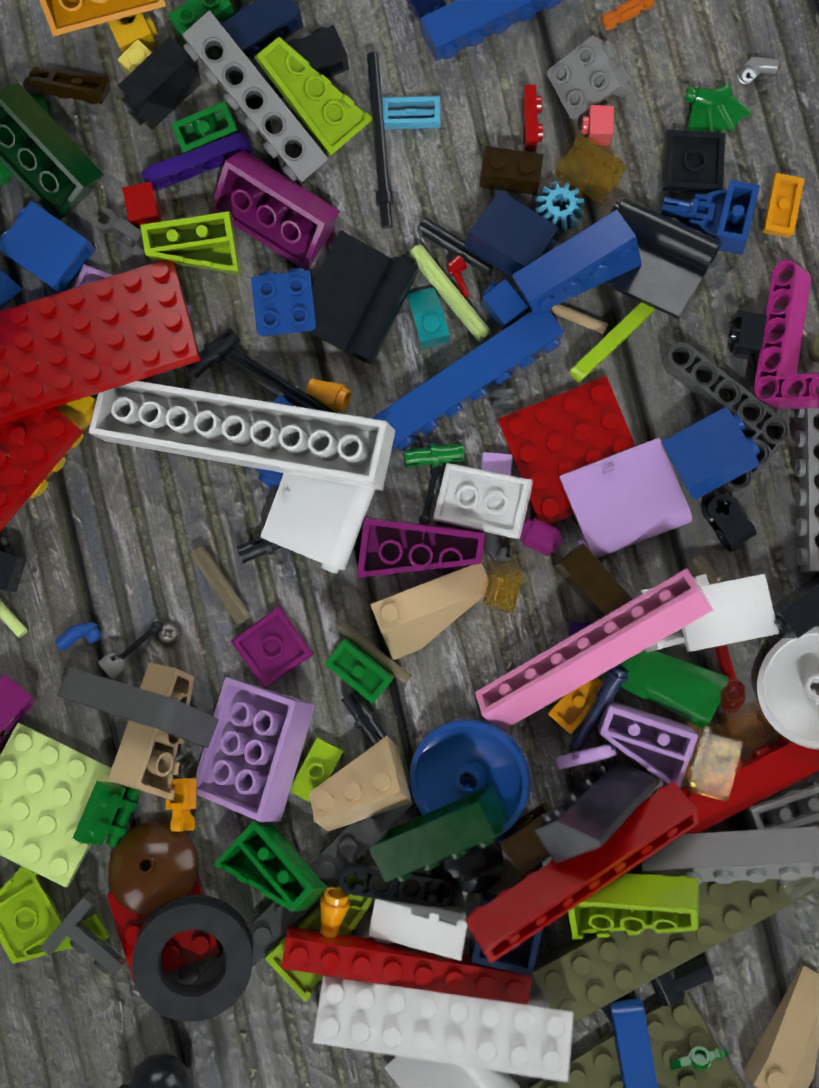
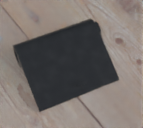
(671, 259)
(359, 296)

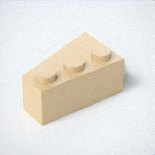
(362, 788)

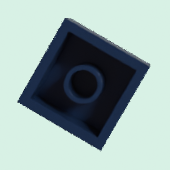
(519, 959)

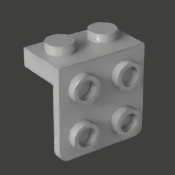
(588, 77)

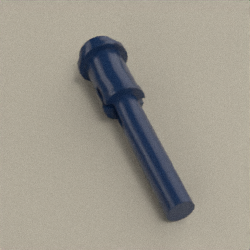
(605, 695)

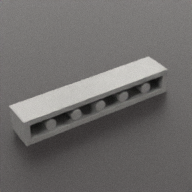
(740, 856)

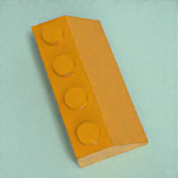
(74, 15)

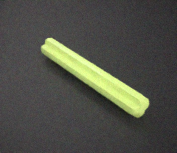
(449, 293)

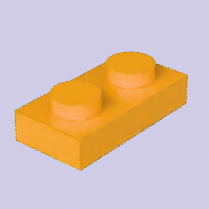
(783, 205)
(574, 706)

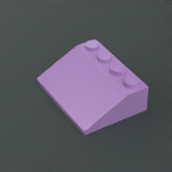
(253, 750)

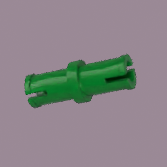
(433, 455)

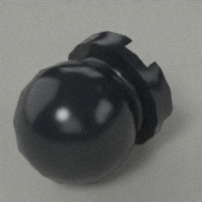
(159, 1072)

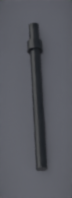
(384, 195)

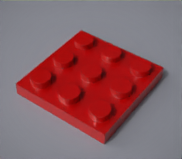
(179, 950)

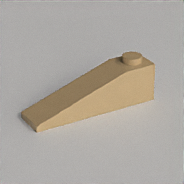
(423, 612)
(791, 1041)

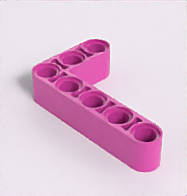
(785, 349)

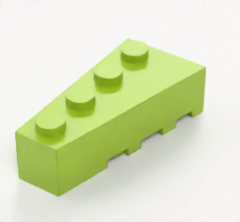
(639, 904)

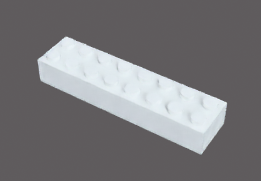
(445, 1028)

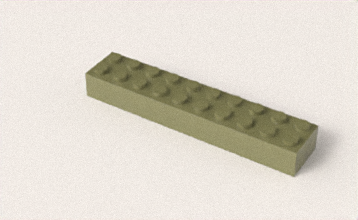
(600, 970)

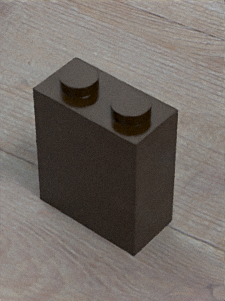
(592, 581)

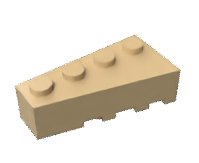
(148, 754)

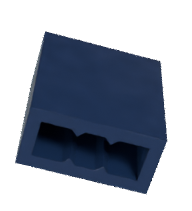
(511, 235)

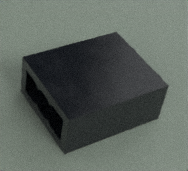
(159, 84)
(798, 610)

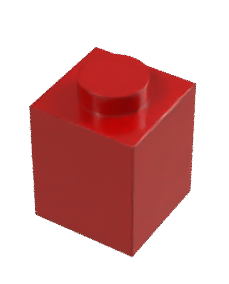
(142, 204)

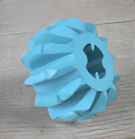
(566, 199)

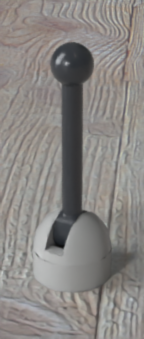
(114, 663)

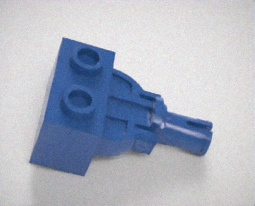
(719, 214)

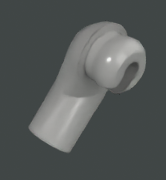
(754, 67)

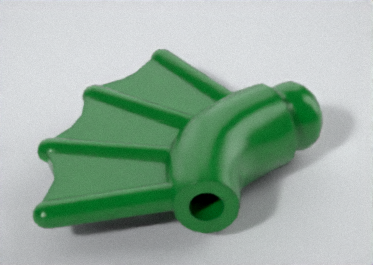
(714, 109)

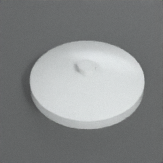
(791, 688)

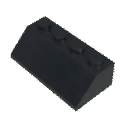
(594, 809)

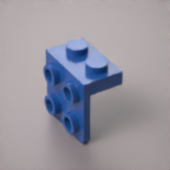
(283, 302)

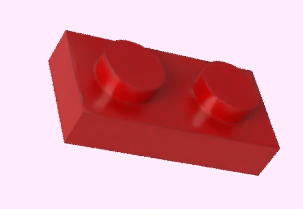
(530, 108)

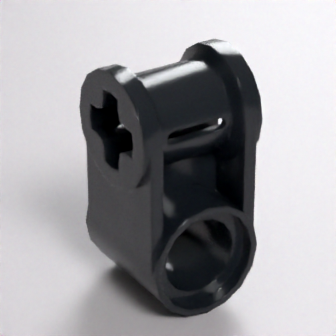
(730, 524)

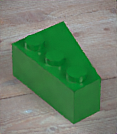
(272, 866)

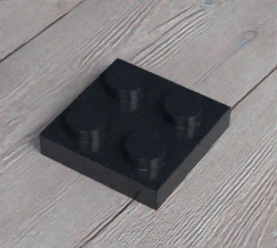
(693, 161)

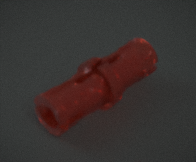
(737, 696)

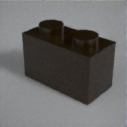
(511, 170)

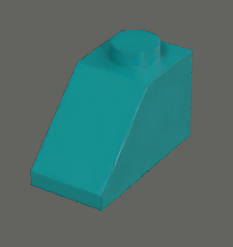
(428, 318)

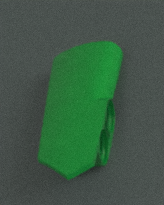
(674, 685)

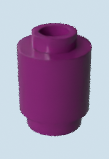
(540, 536)

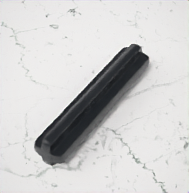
(452, 244)

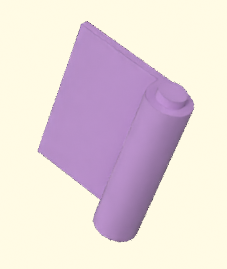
(626, 498)

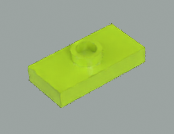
(316, 768)

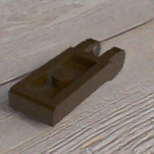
(67, 85)

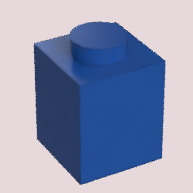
(503, 304)

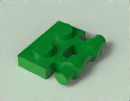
(100, 812)

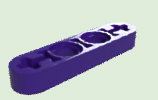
(195, 161)

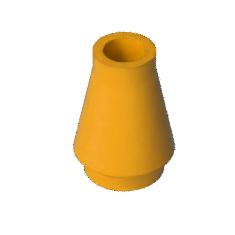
(333, 395)
(333, 908)

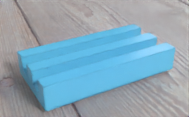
(417, 117)

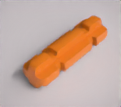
(624, 13)

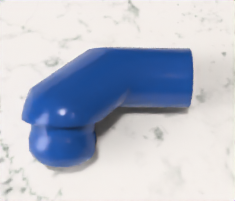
(75, 632)

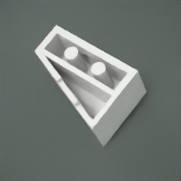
(420, 926)

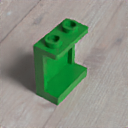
(359, 670)

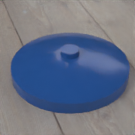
(466, 759)

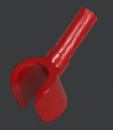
(456, 267)

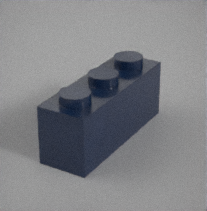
(262, 23)

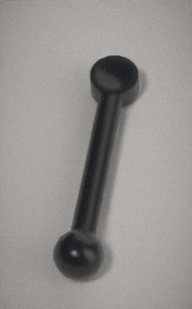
(435, 472)

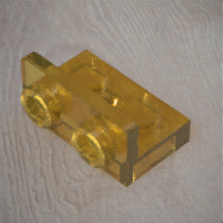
(591, 169)
(714, 765)

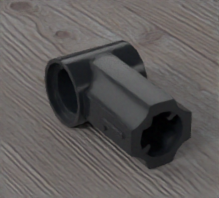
(673, 985)

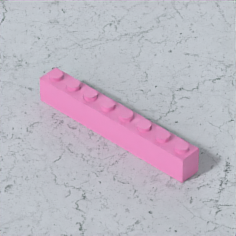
(593, 650)

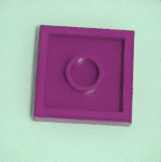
(272, 647)

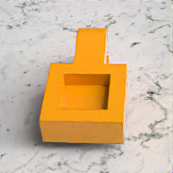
(183, 801)

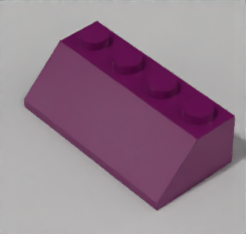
(274, 209)

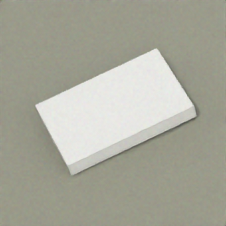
(483, 500)
(739, 614)

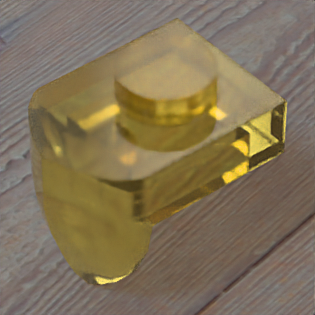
(503, 589)

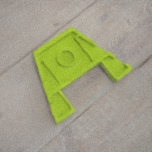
(31, 917)

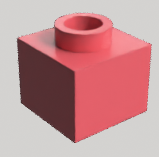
(599, 124)

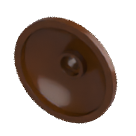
(171, 871)

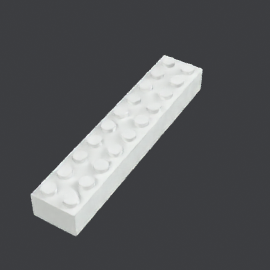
(246, 432)

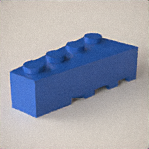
(579, 264)

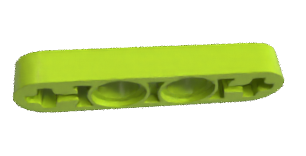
(611, 341)

